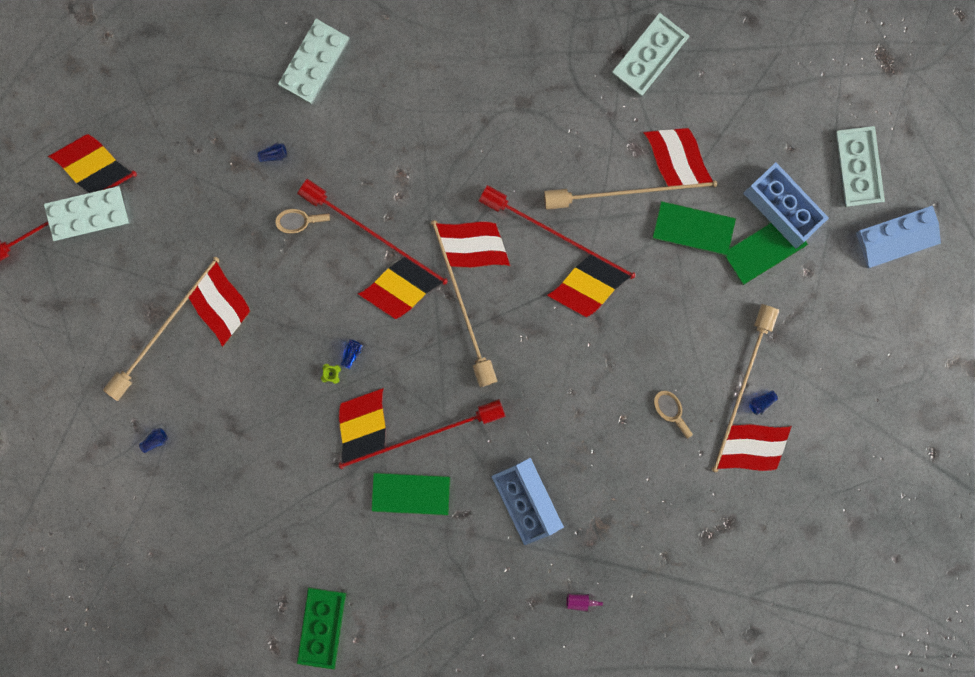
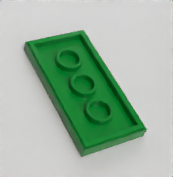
(694, 228)
(760, 253)
(410, 494)
(321, 628)

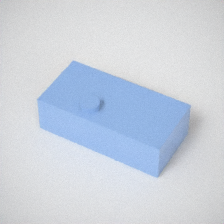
(786, 205)

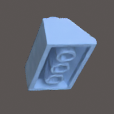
(899, 236)
(527, 501)

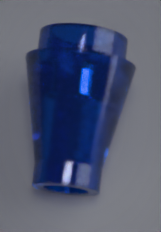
(275, 152)
(351, 353)
(762, 402)
(155, 439)

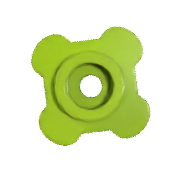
(334, 369)

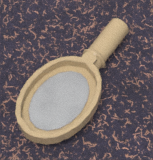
(297, 220)
(671, 410)

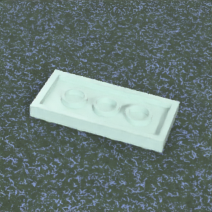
(650, 54)
(313, 61)
(860, 166)
(86, 213)

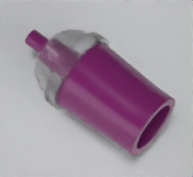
(582, 602)

